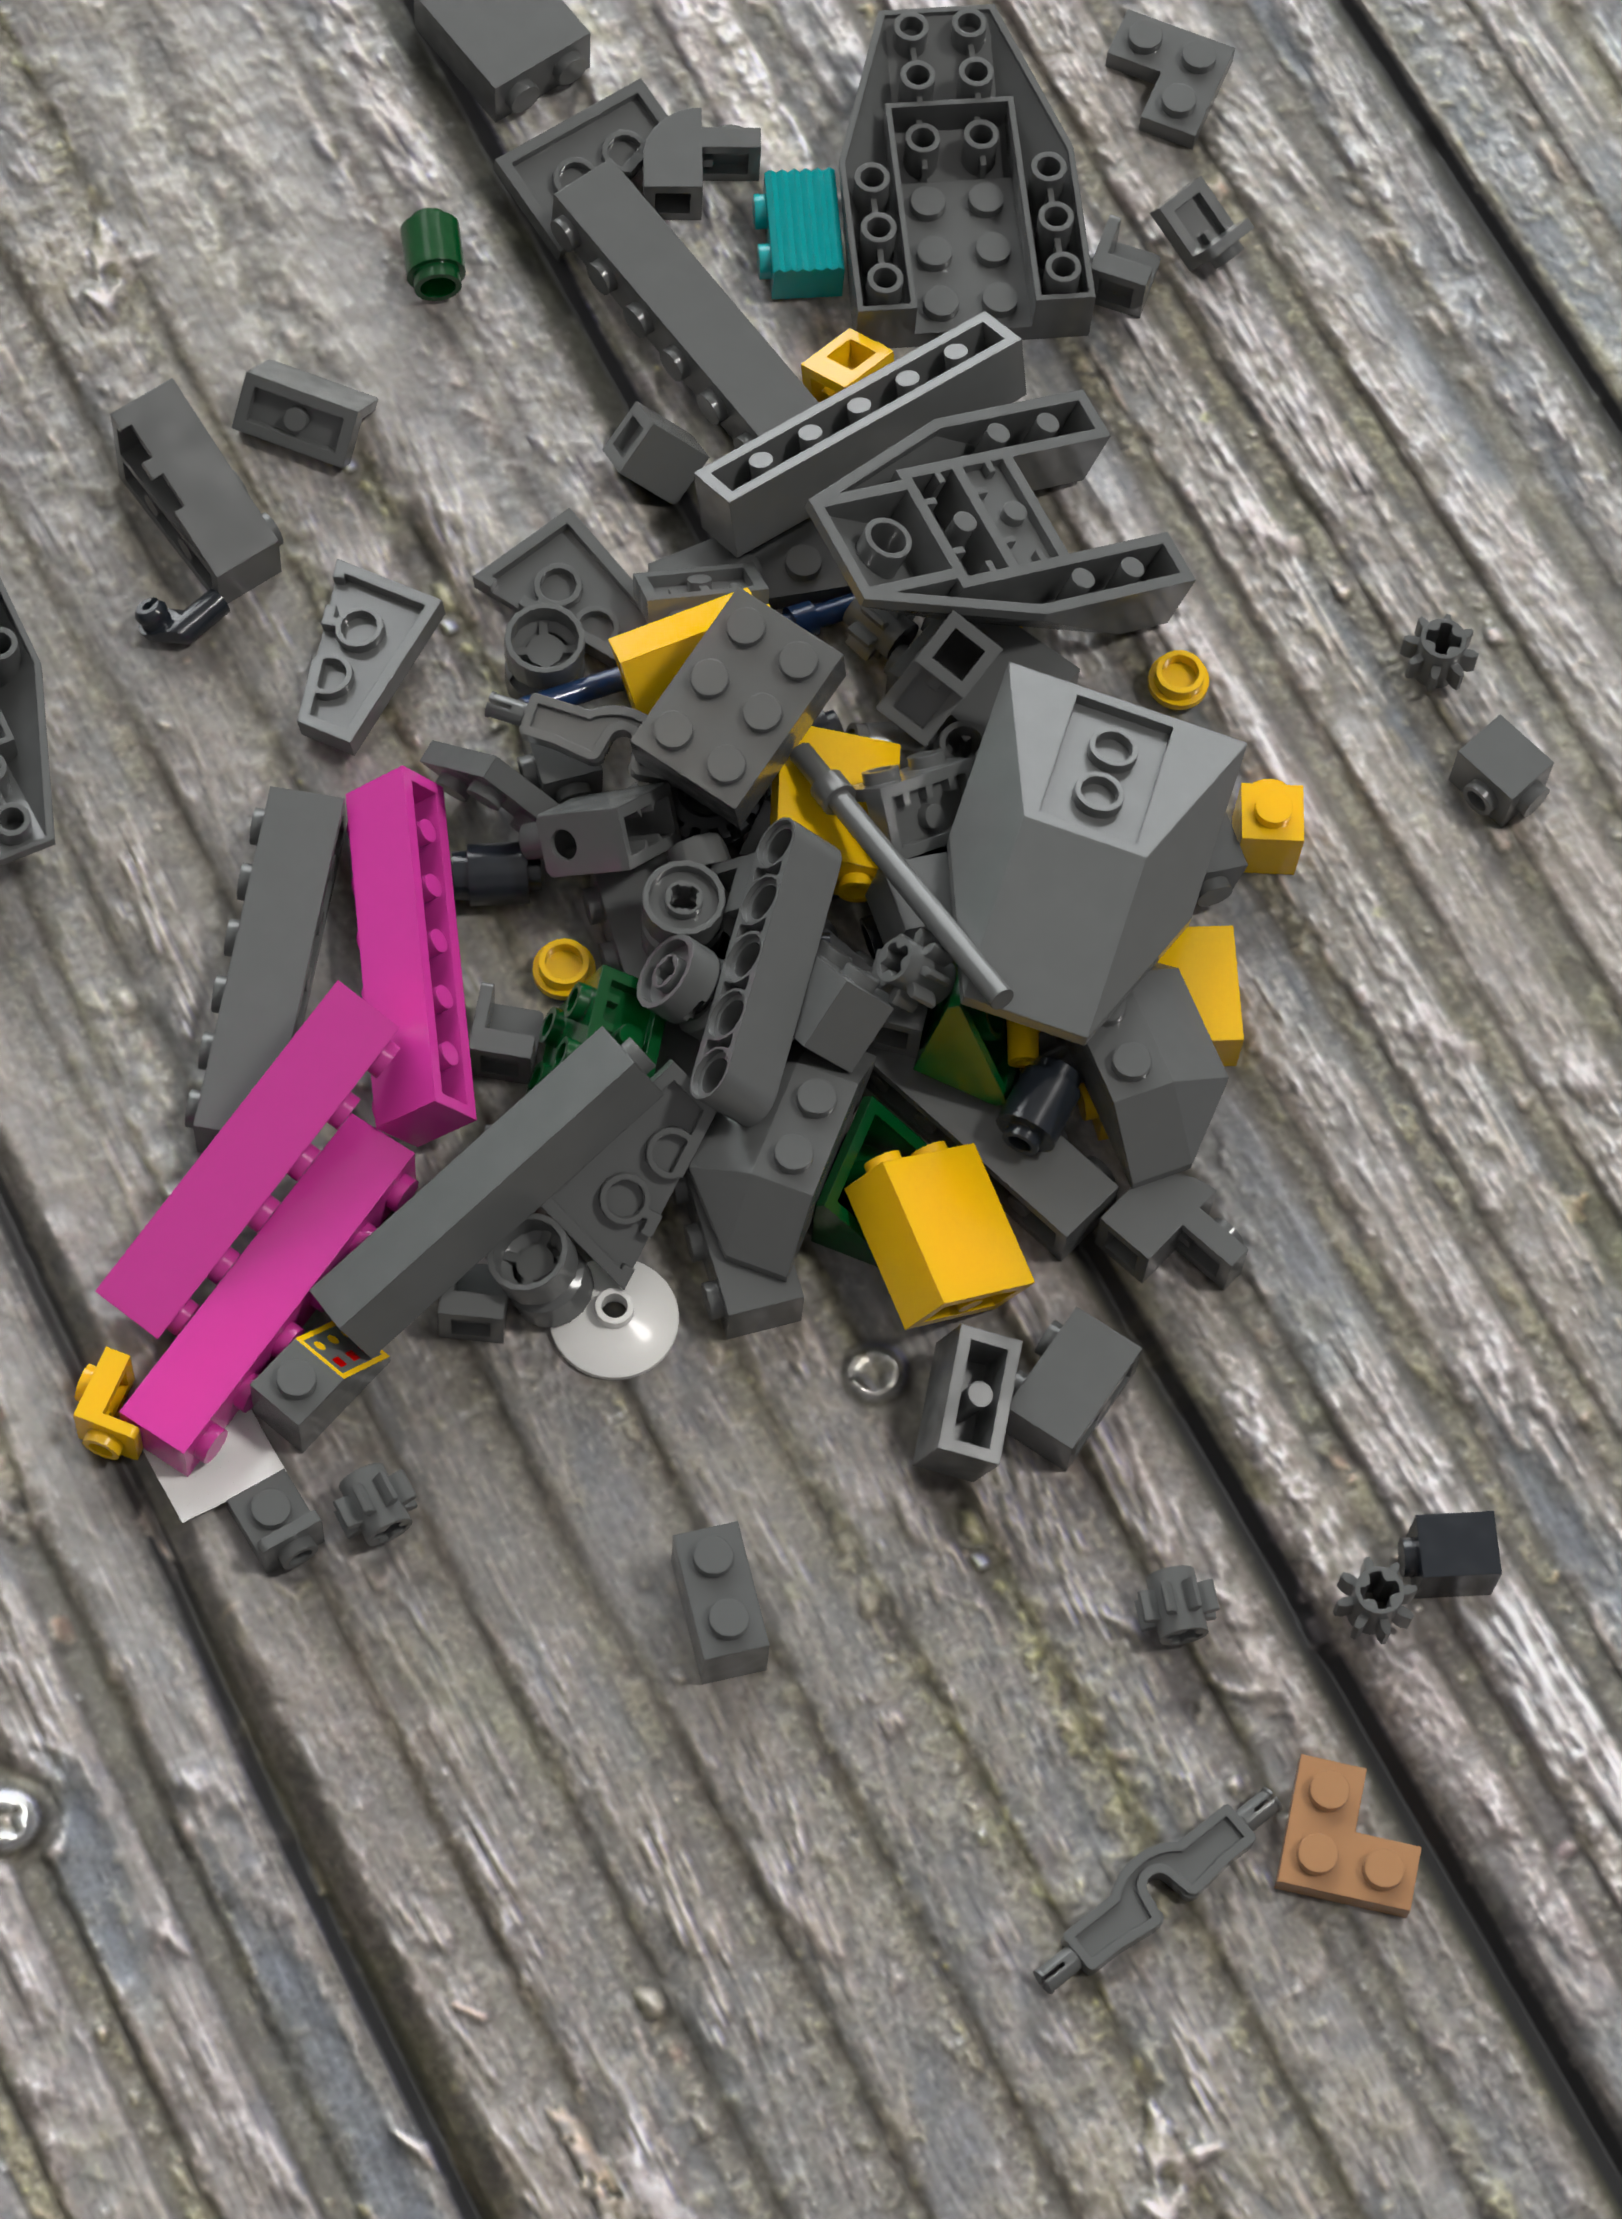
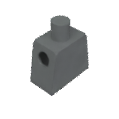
(603, 831)

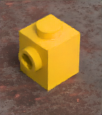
(1270, 825)

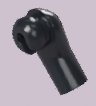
(180, 626)

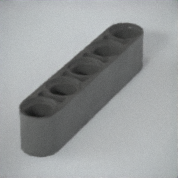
(766, 973)

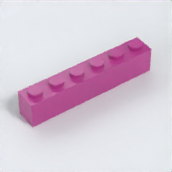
(411, 953)
(248, 1160)
(267, 1295)

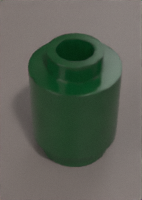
(433, 254)

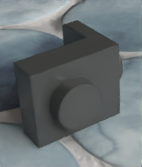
(1200, 226)

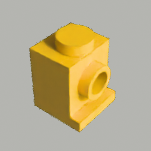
(843, 363)

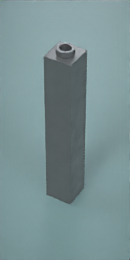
(488, 1191)

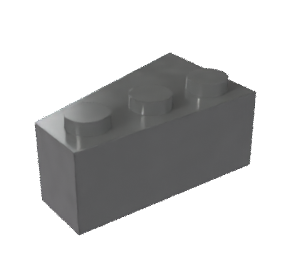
(194, 493)

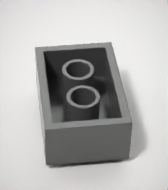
(738, 707)

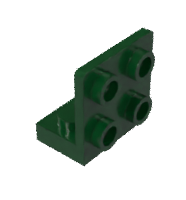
(604, 1001)

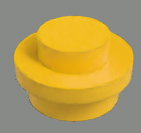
(1178, 680)
(561, 966)

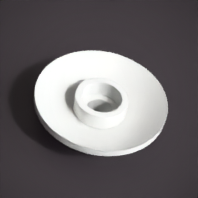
(625, 1344)

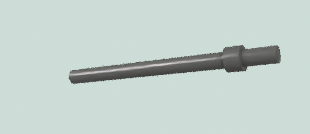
(837, 798)

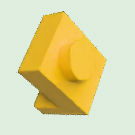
(100, 1398)

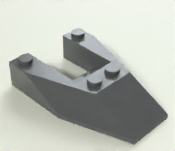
(958, 528)

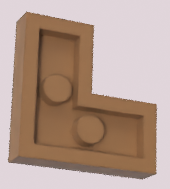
(1328, 1857)

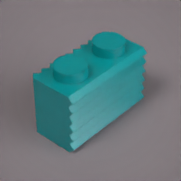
(801, 234)

